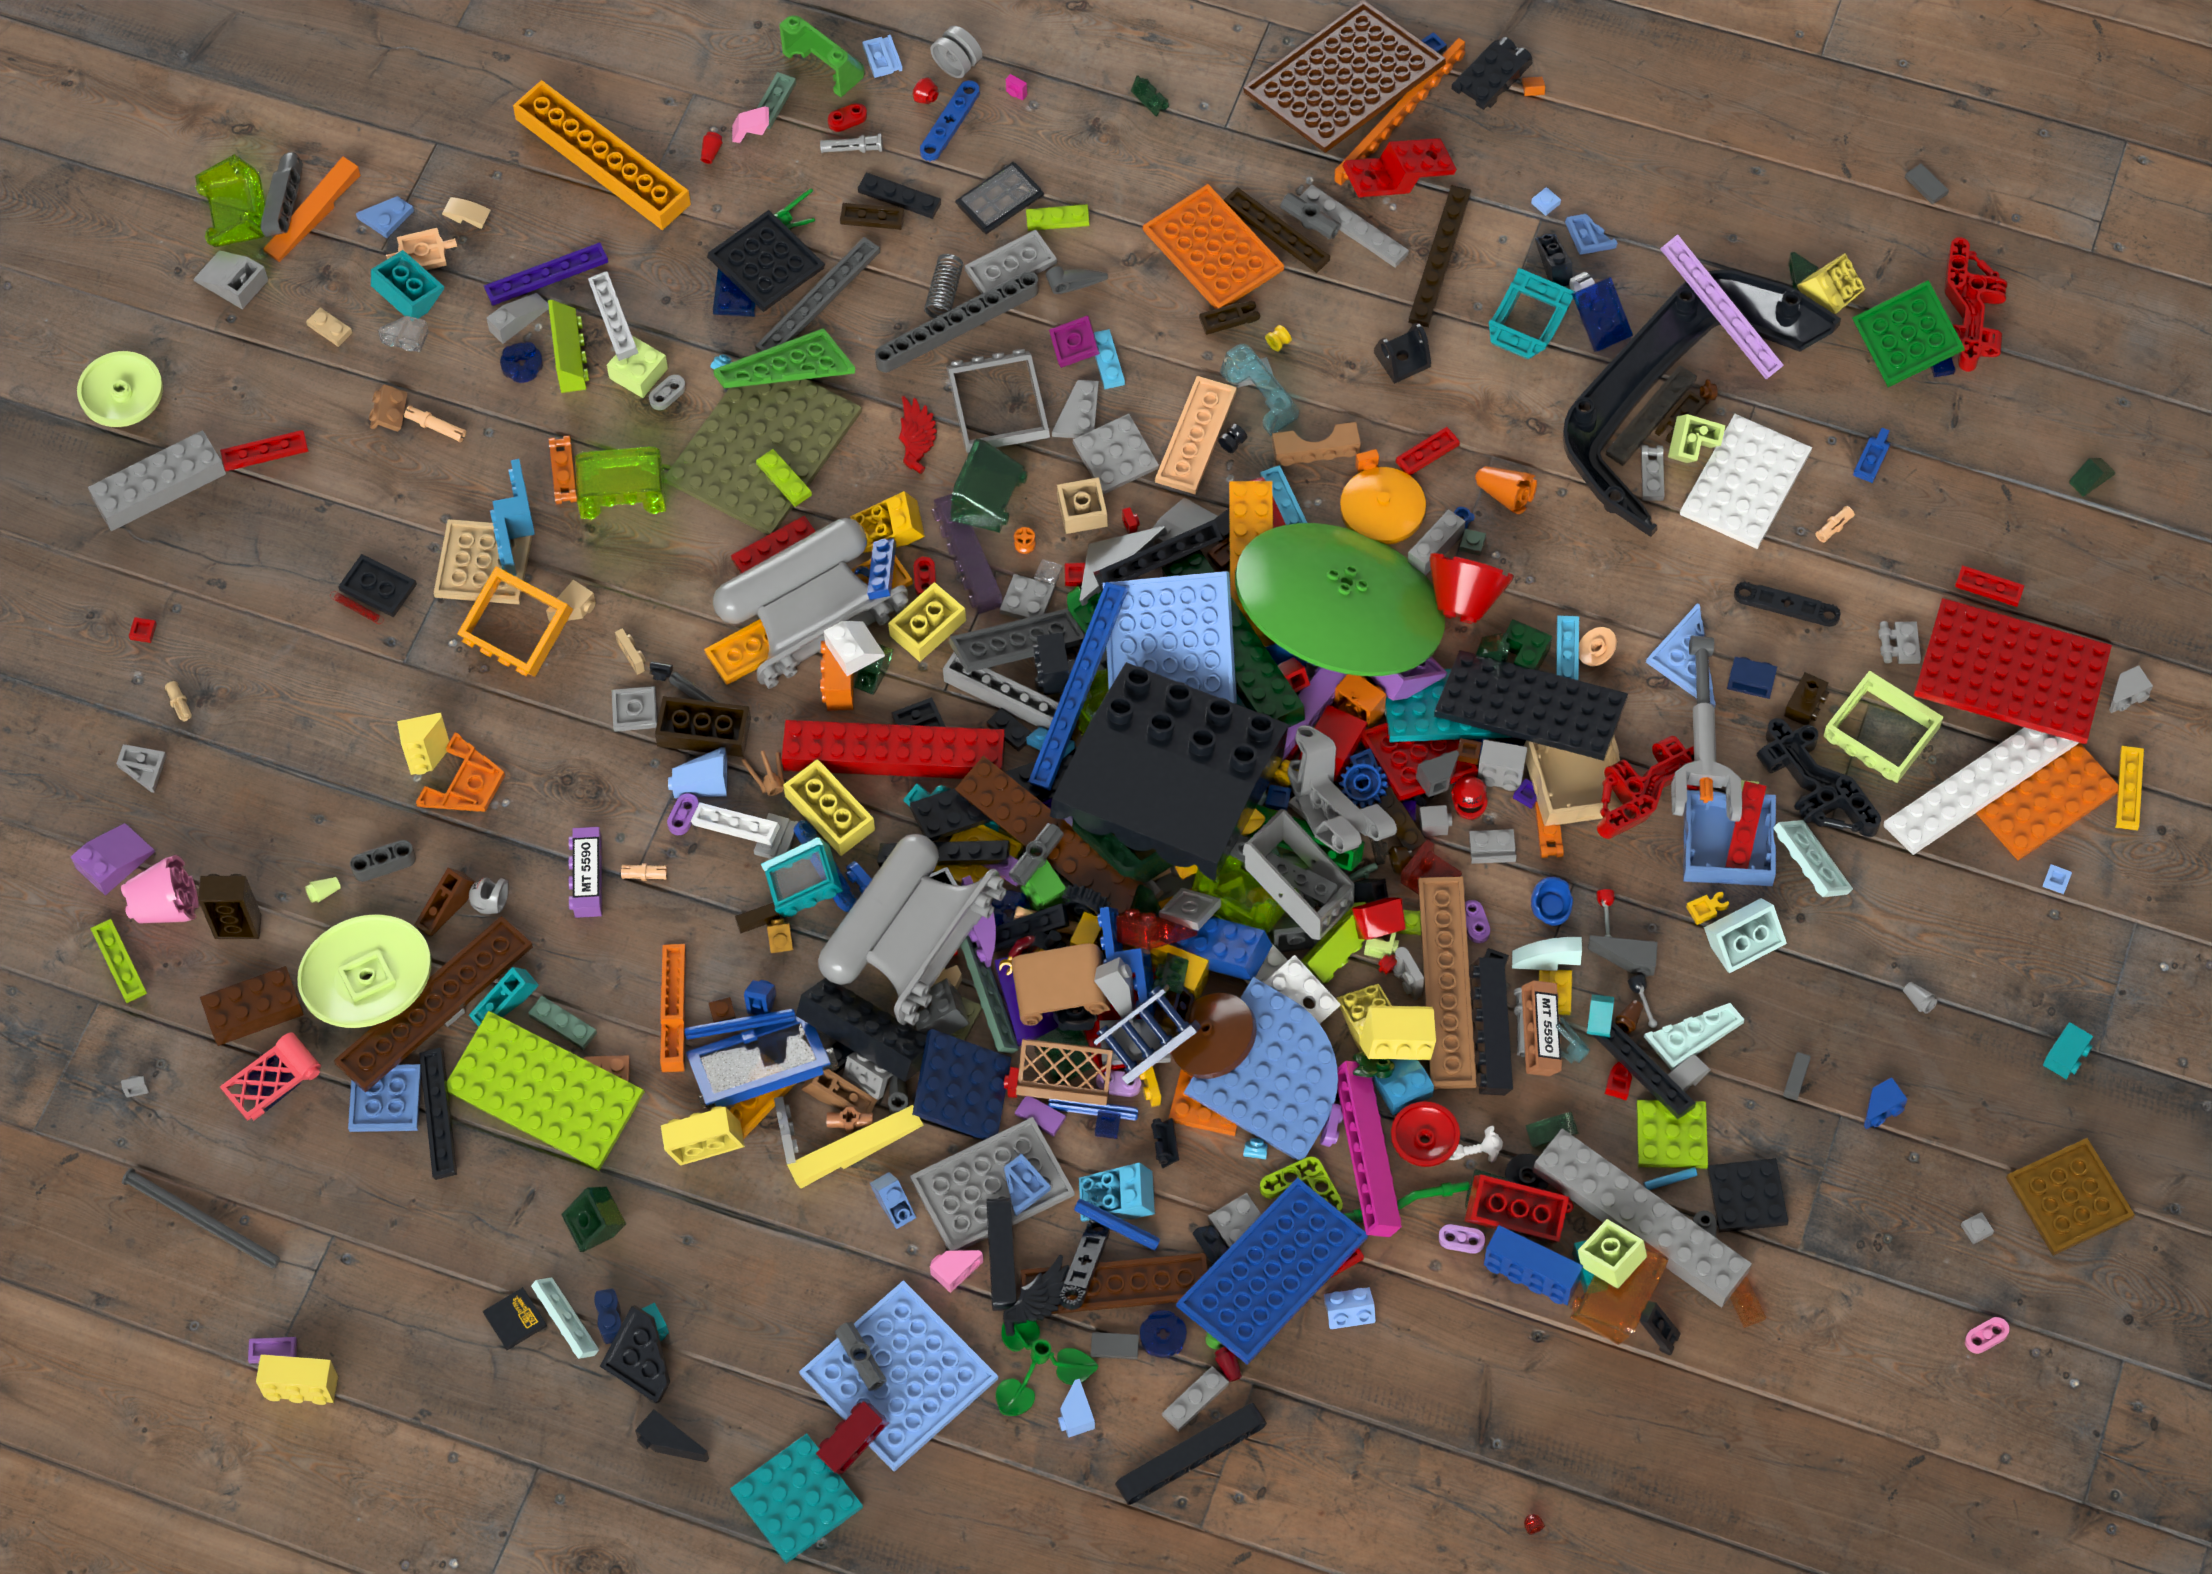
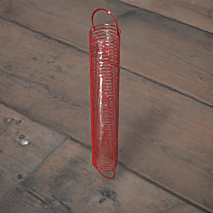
(357, 606)

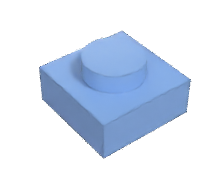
(1546, 201)
(2057, 879)

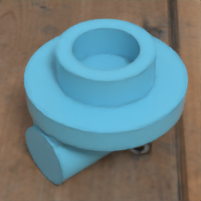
(720, 361)
(1255, 1148)

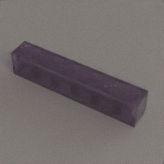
(968, 558)

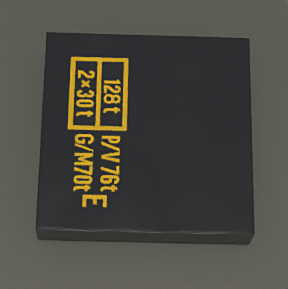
(514, 1318)

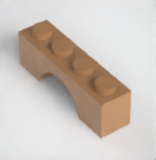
(1292, 449)

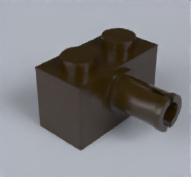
(1806, 699)

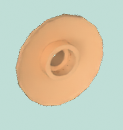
(1597, 646)

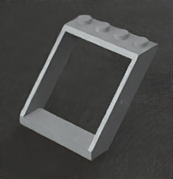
(999, 359)
(1285, 828)

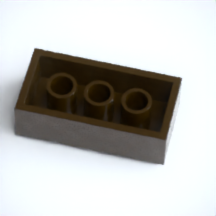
(702, 726)
(229, 907)

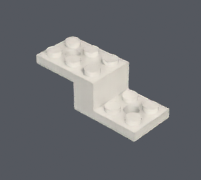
(1297, 983)

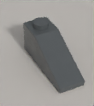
(1629, 954)

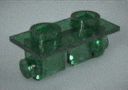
(1147, 95)

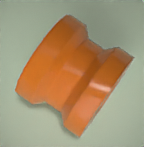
(1022, 535)

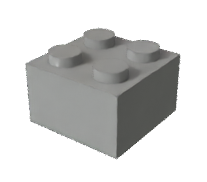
(1502, 765)

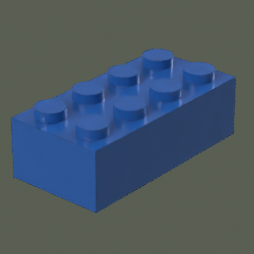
(1229, 947)
(1532, 1265)

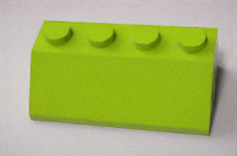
(567, 347)

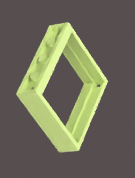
(1898, 700)

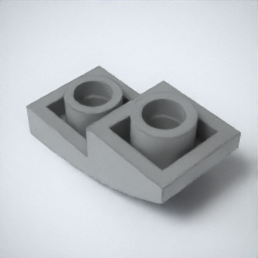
(1689, 1072)

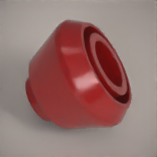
(925, 91)

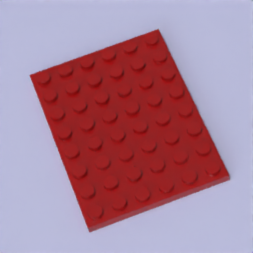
(2013, 671)

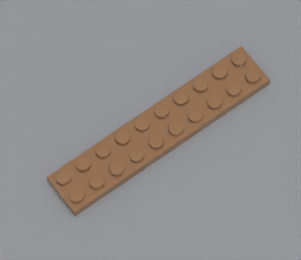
(1447, 980)

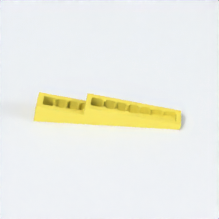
(854, 1147)

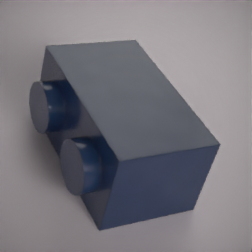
(1752, 677)

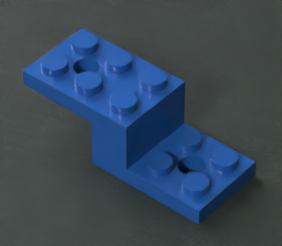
(1137, 959)

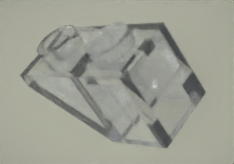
(405, 333)

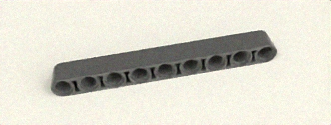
(950, 328)

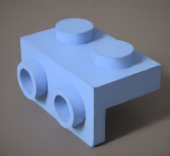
(1350, 1308)

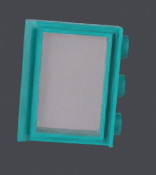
(802, 877)

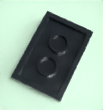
(377, 585)

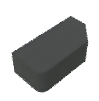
(1797, 1076)

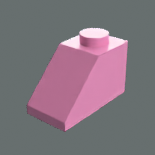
(955, 1266)

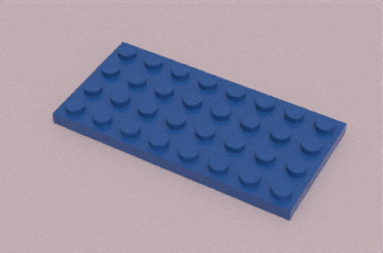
(1272, 1270)

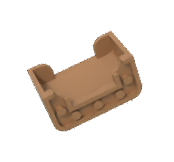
(1058, 981)

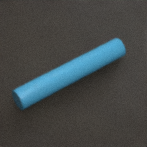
(1669, 1179)

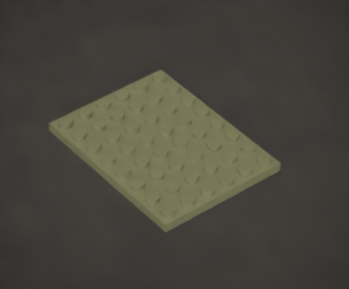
(788, 416)

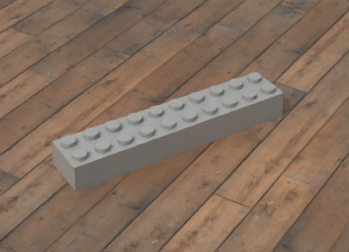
(1615, 1196)

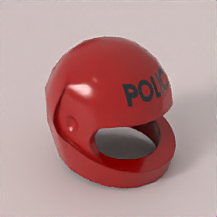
(1469, 793)

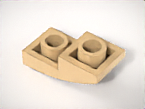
(471, 212)

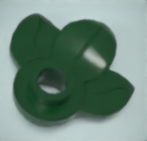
(1372, 1067)

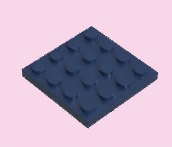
(961, 1085)

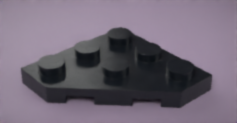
(638, 1355)

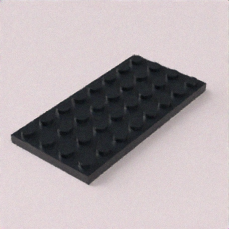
(1531, 705)

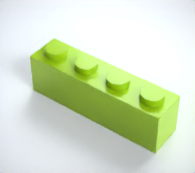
(1334, 948)

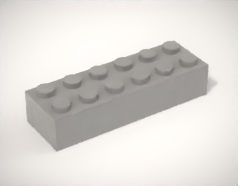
(157, 480)

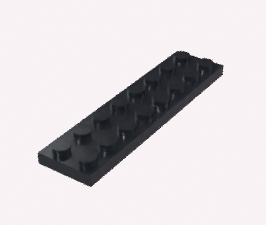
(951, 813)

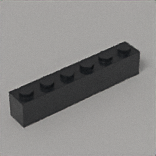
(1160, 554)
(1491, 1026)

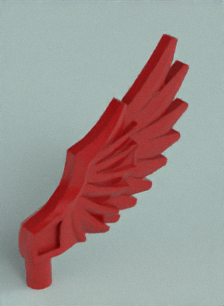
(916, 434)

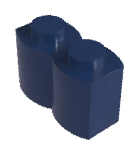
(608, 1314)

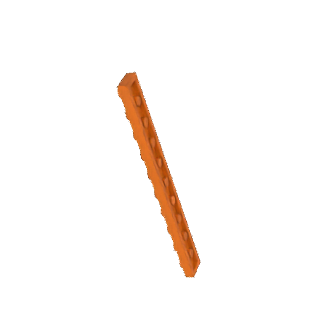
(1397, 114)

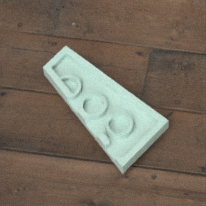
(1693, 1035)

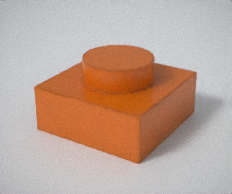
(1367, 460)

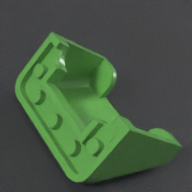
(803, 38)

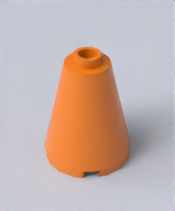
(1508, 487)

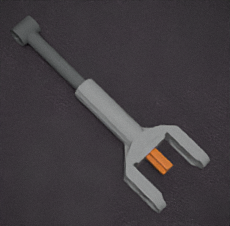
(1705, 770)

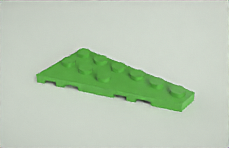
(798, 359)

